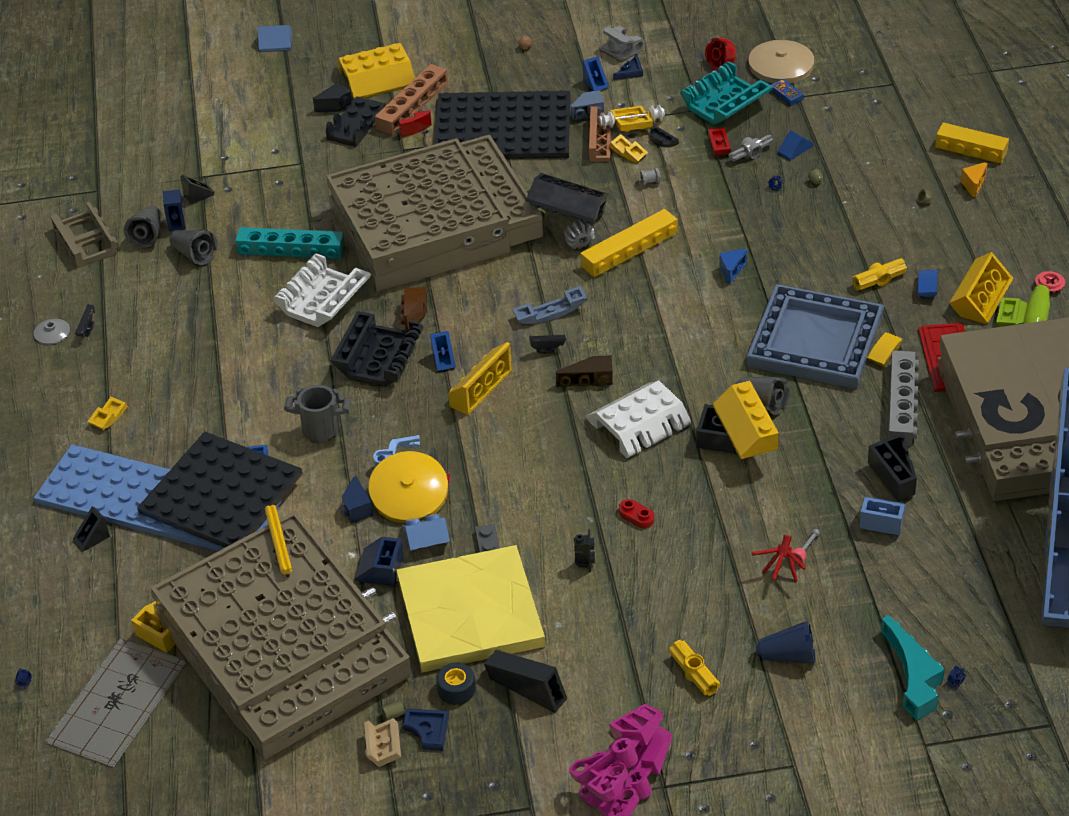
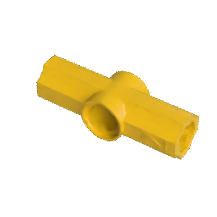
(879, 274)
(694, 668)

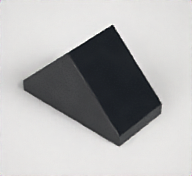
(195, 190)
(92, 530)

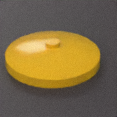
(408, 486)

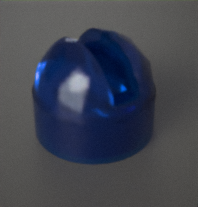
(772, 182)
(23, 677)

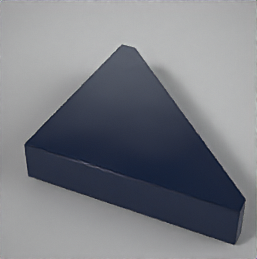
(629, 69)

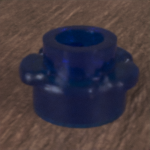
(956, 676)

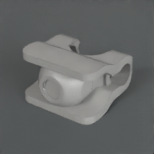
(620, 45)

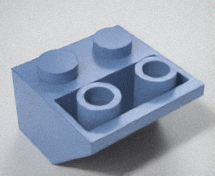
(882, 515)
(425, 532)

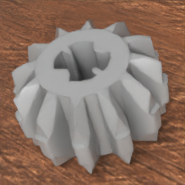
(579, 234)

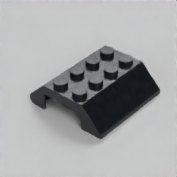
(373, 351)

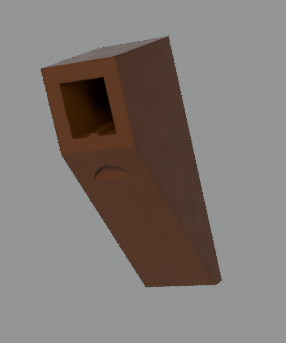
(413, 305)

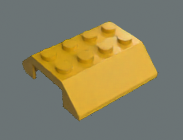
(377, 70)

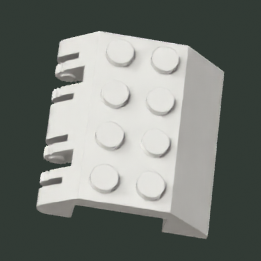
(318, 292)
(642, 415)

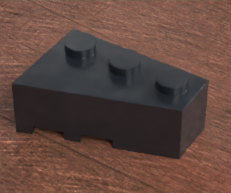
(893, 466)

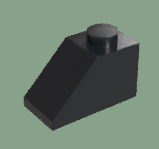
(332, 99)

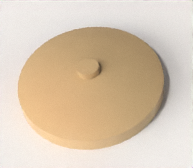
(781, 60)

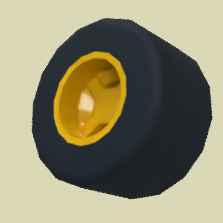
(456, 683)

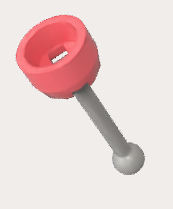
(800, 552)

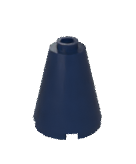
(789, 645)

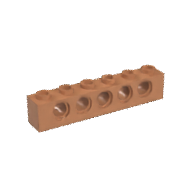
(411, 99)

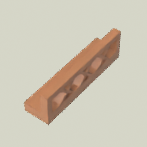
(594, 147)

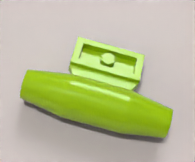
(1015, 311)

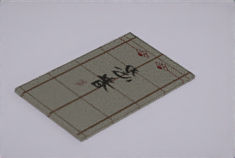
(116, 702)

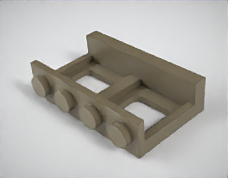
(74, 244)

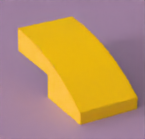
(630, 151)
(883, 349)
(108, 414)

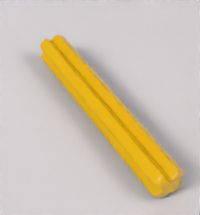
(278, 539)

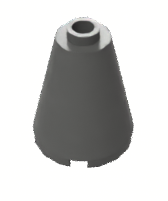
(143, 227)
(195, 245)
(771, 391)

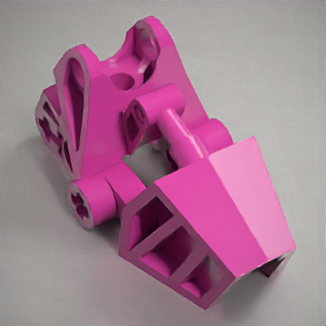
(638, 745)

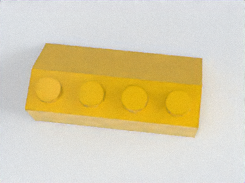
(981, 289)
(481, 379)
(746, 420)

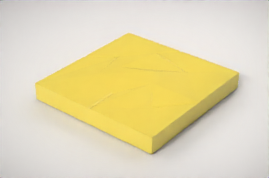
(470, 608)

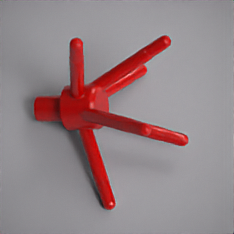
(782, 551)

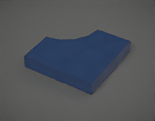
(428, 726)

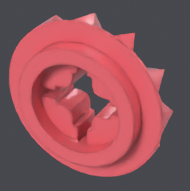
(1050, 277)

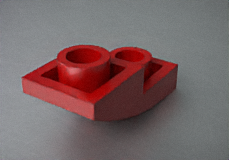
(414, 125)

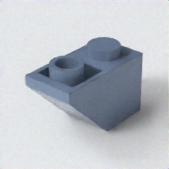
(582, 106)

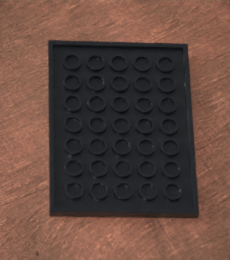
(519, 122)

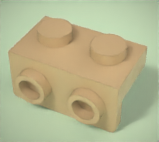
(382, 742)

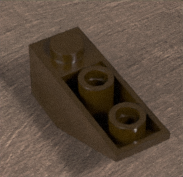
(590, 371)

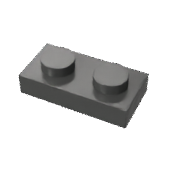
(487, 538)

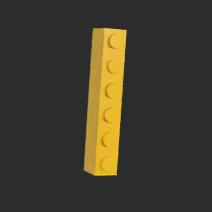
(629, 242)

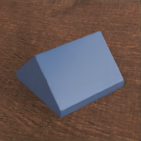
(275, 38)

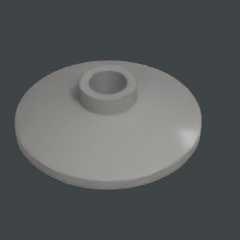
(51, 331)

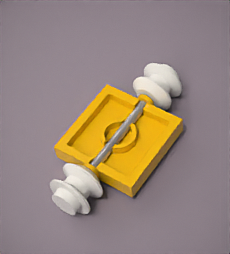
(631, 118)

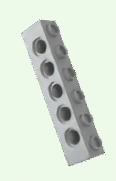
(902, 395)

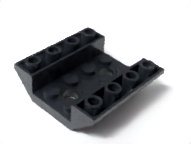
(566, 198)

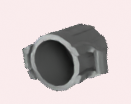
(318, 411)

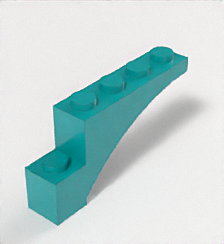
(919, 667)

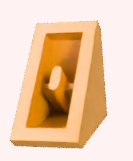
(973, 177)

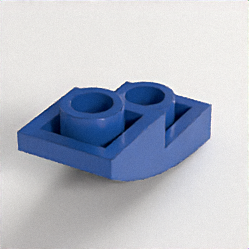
(927, 283)

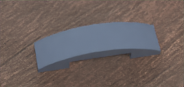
(551, 310)

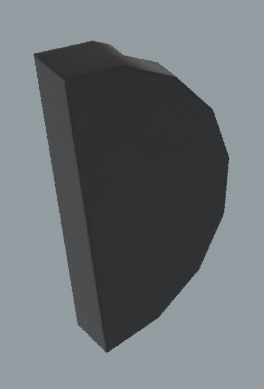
(662, 138)
(86, 323)
(547, 343)

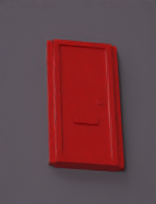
(930, 339)

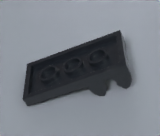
(354, 122)

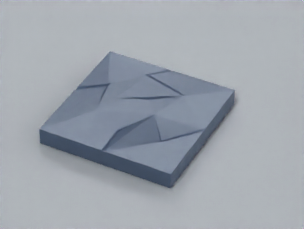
(815, 336)

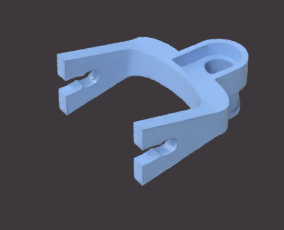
(413, 442)

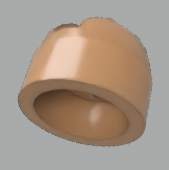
(525, 42)

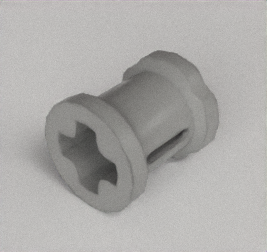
(650, 176)

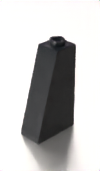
(527, 678)

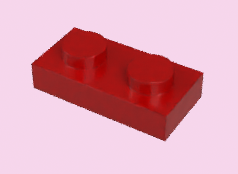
(719, 141)

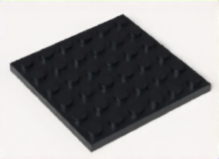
(219, 490)

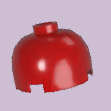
(719, 52)

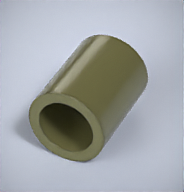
(393, 710)

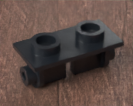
(582, 546)

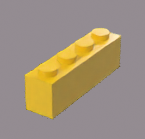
(972, 143)

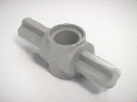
(751, 148)

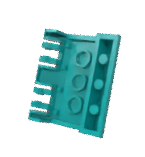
(719, 99)

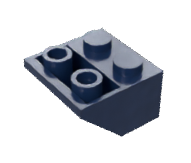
(380, 561)

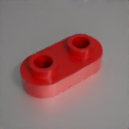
(634, 511)

